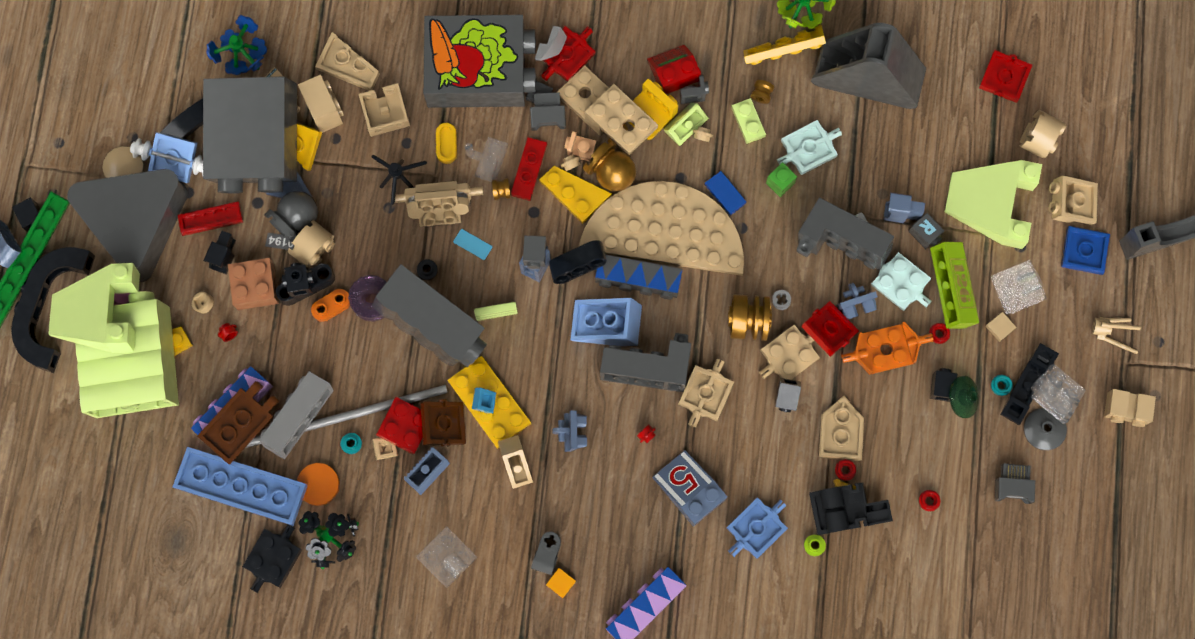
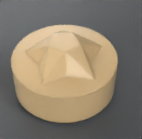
(202, 302)

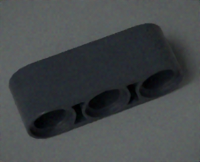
(577, 262)
(318, 285)

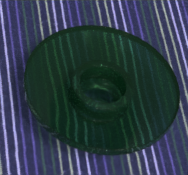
(964, 397)

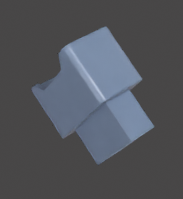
(902, 208)

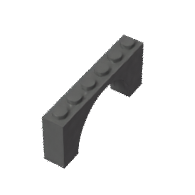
(1151, 238)

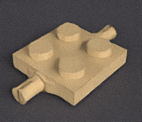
(789, 354)
(706, 393)

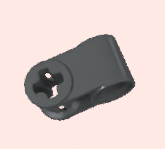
(545, 557)

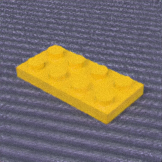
(507, 416)

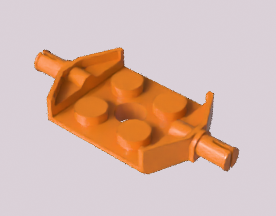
(900, 338)

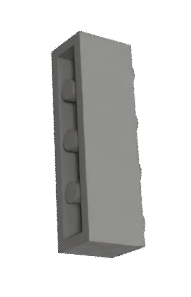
(296, 415)

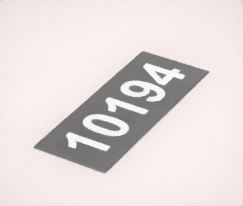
(278, 241)

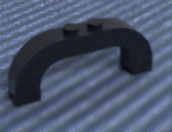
(33, 298)

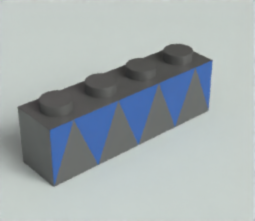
(639, 276)

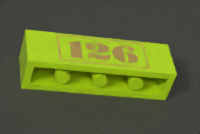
(954, 285)

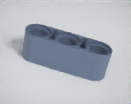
(8, 246)

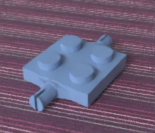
(757, 528)

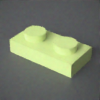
(748, 121)

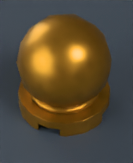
(612, 168)

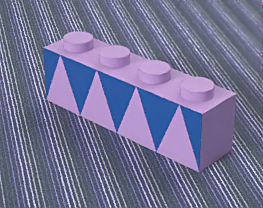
(245, 381)
(646, 606)

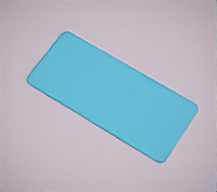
(472, 244)

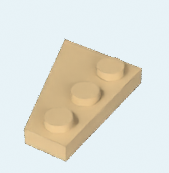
(345, 64)

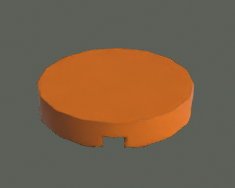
(322, 484)

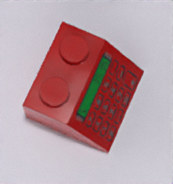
(674, 69)

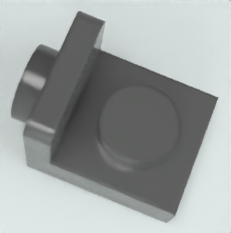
(694, 94)

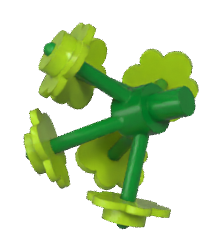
(788, 8)

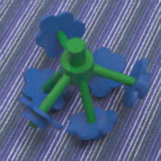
(234, 43)

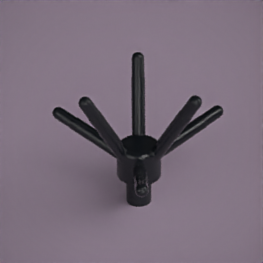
(396, 172)

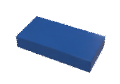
(725, 193)

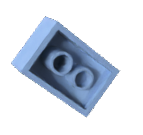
(607, 321)

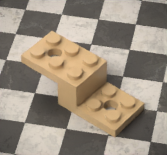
(607, 110)

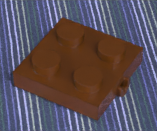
(443, 423)

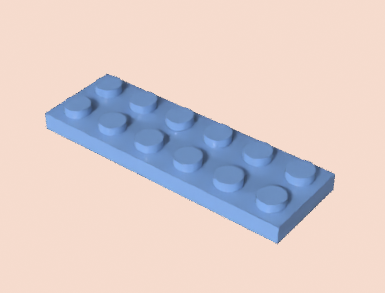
(240, 486)

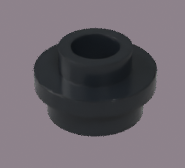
(427, 275)

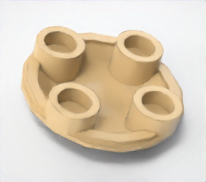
(121, 162)

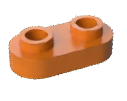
(331, 306)

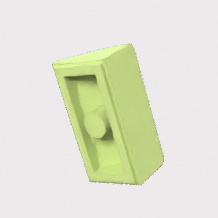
(685, 122)

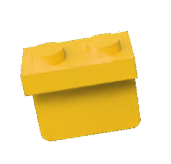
(656, 105)

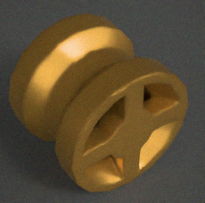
(762, 91)
(501, 189)

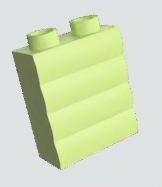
(132, 380)

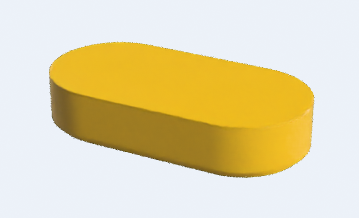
(446, 143)

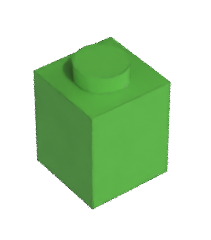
(781, 179)

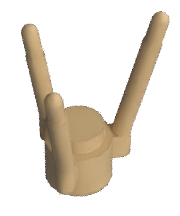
(1103, 326)

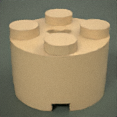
(1042, 134)
(311, 244)

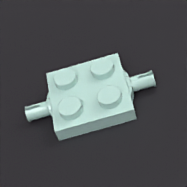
(809, 147)
(902, 282)

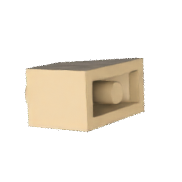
(515, 461)

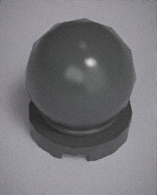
(293, 213)

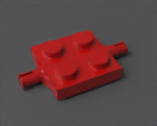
(572, 56)

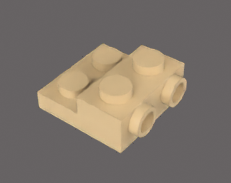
(1073, 200)

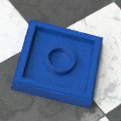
(1085, 250)

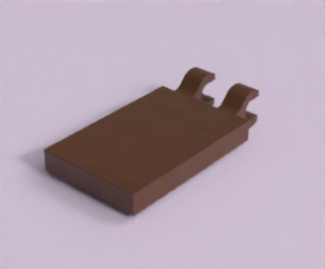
(238, 423)

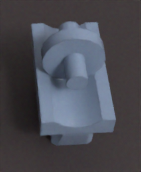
(867, 301)
(568, 431)

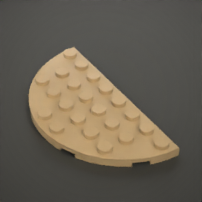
(667, 226)

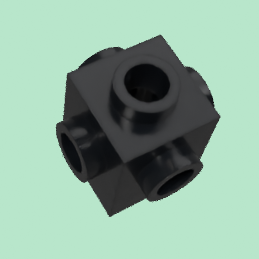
(298, 279)

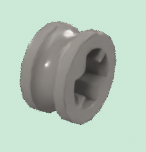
(775, 300)

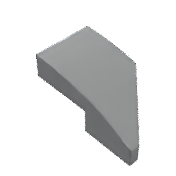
(554, 45)

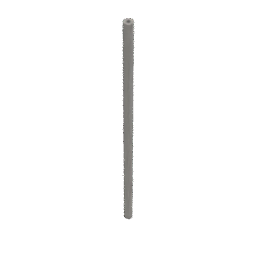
(366, 410)

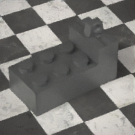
(844, 232)
(646, 369)

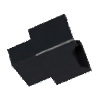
(220, 253)

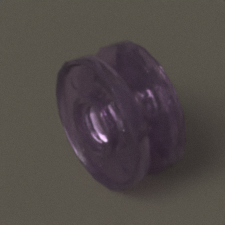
(358, 294)

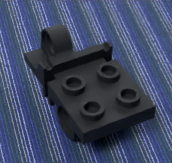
(844, 508)

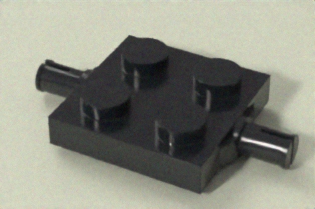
(272, 558)

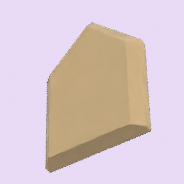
(841, 432)

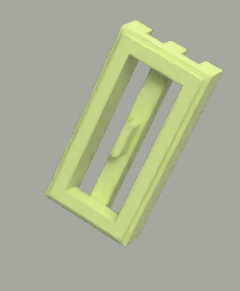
(495, 311)

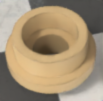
(702, 134)
(570, 162)

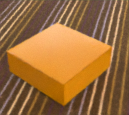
(560, 583)

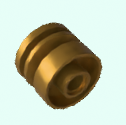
(749, 317)

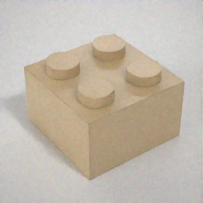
(321, 103)

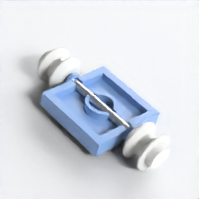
(171, 154)

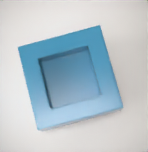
(484, 400)

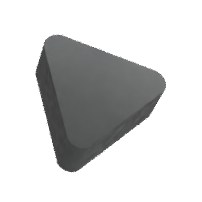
(872, 65)
(131, 214)

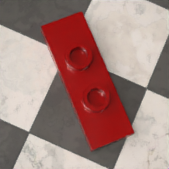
(529, 169)
(210, 218)

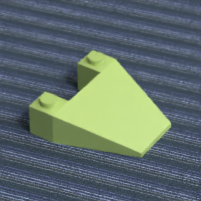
(986, 199)
(85, 310)

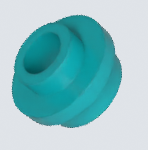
(1007, 383)
(354, 449)

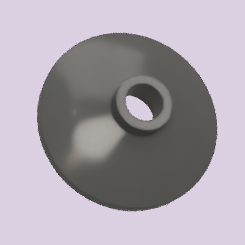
(1036, 434)

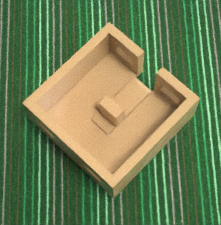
(384, 113)

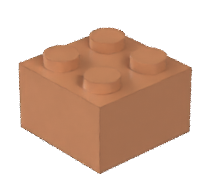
(253, 284)

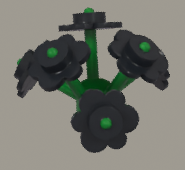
(318, 547)

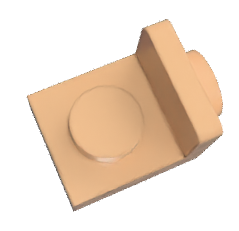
(580, 146)

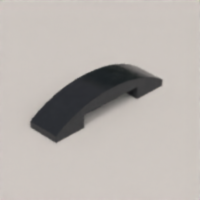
(186, 122)
(1020, 397)

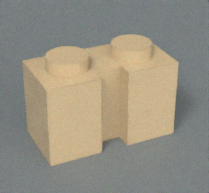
(1129, 407)

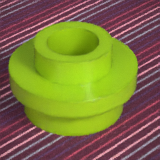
(814, 552)

